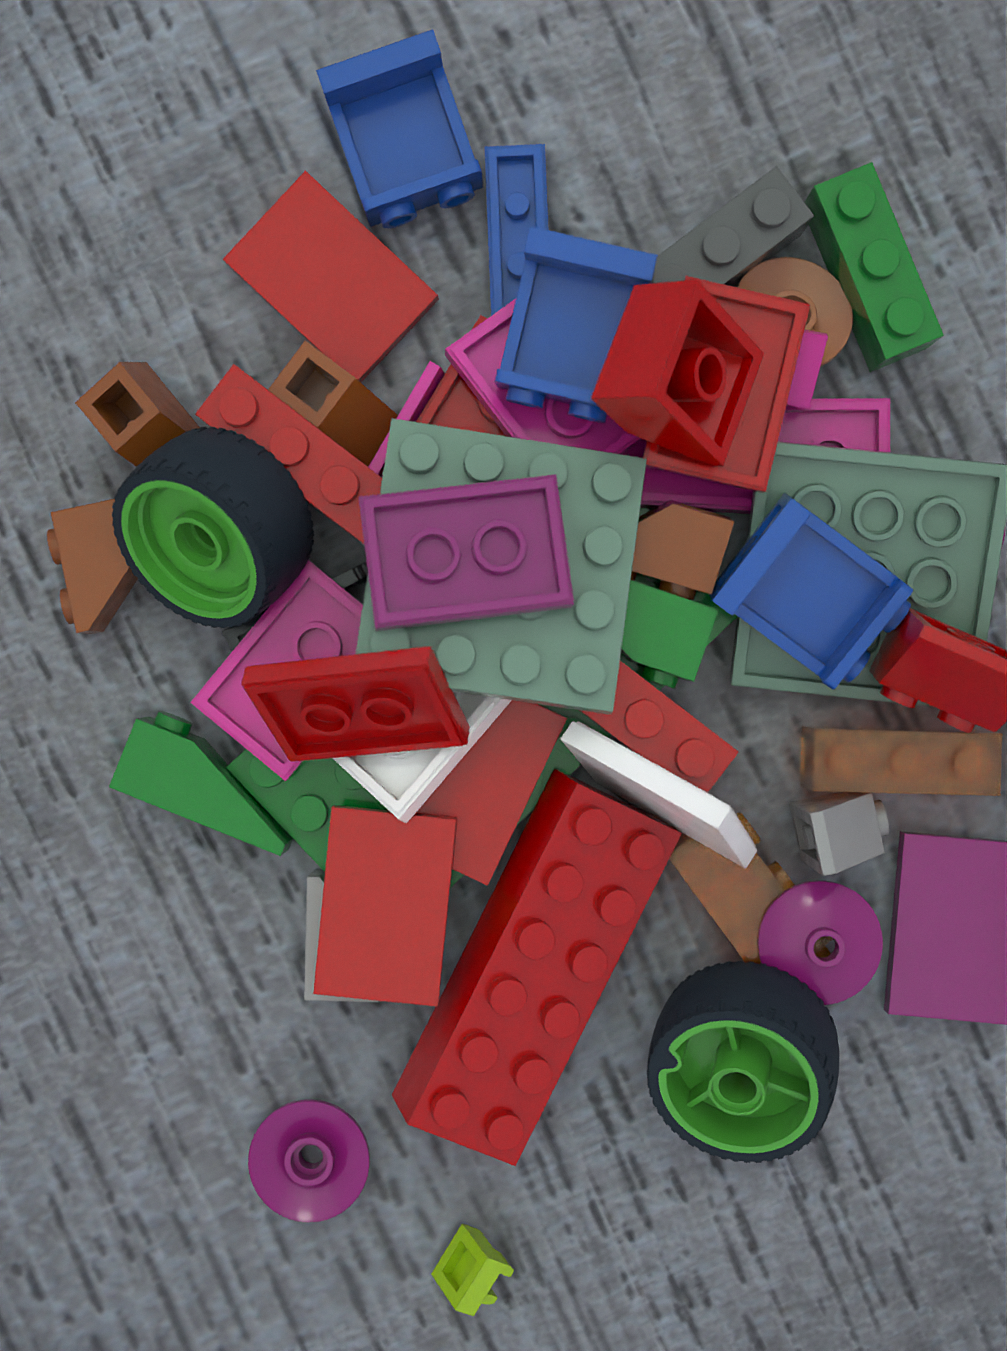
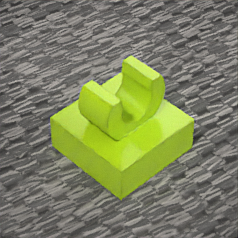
(470, 1270)

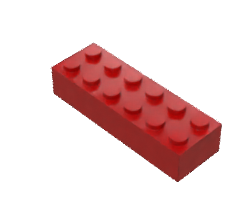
(534, 968)

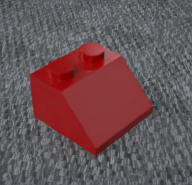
(678, 371)
(946, 670)

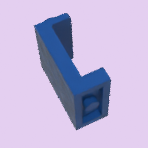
(401, 130)
(567, 318)
(812, 592)

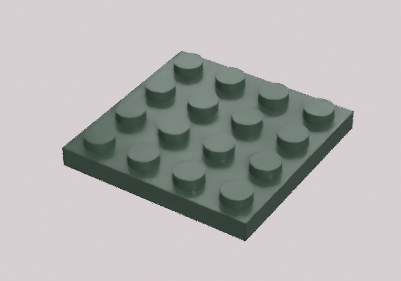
(916, 515)
(540, 656)

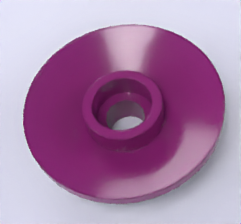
(815, 911)
(302, 1188)

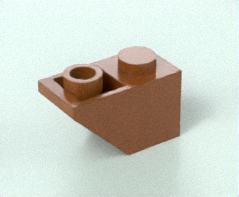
(334, 402)
(134, 411)
(681, 547)
(91, 565)

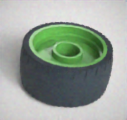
(213, 526)
(744, 1062)

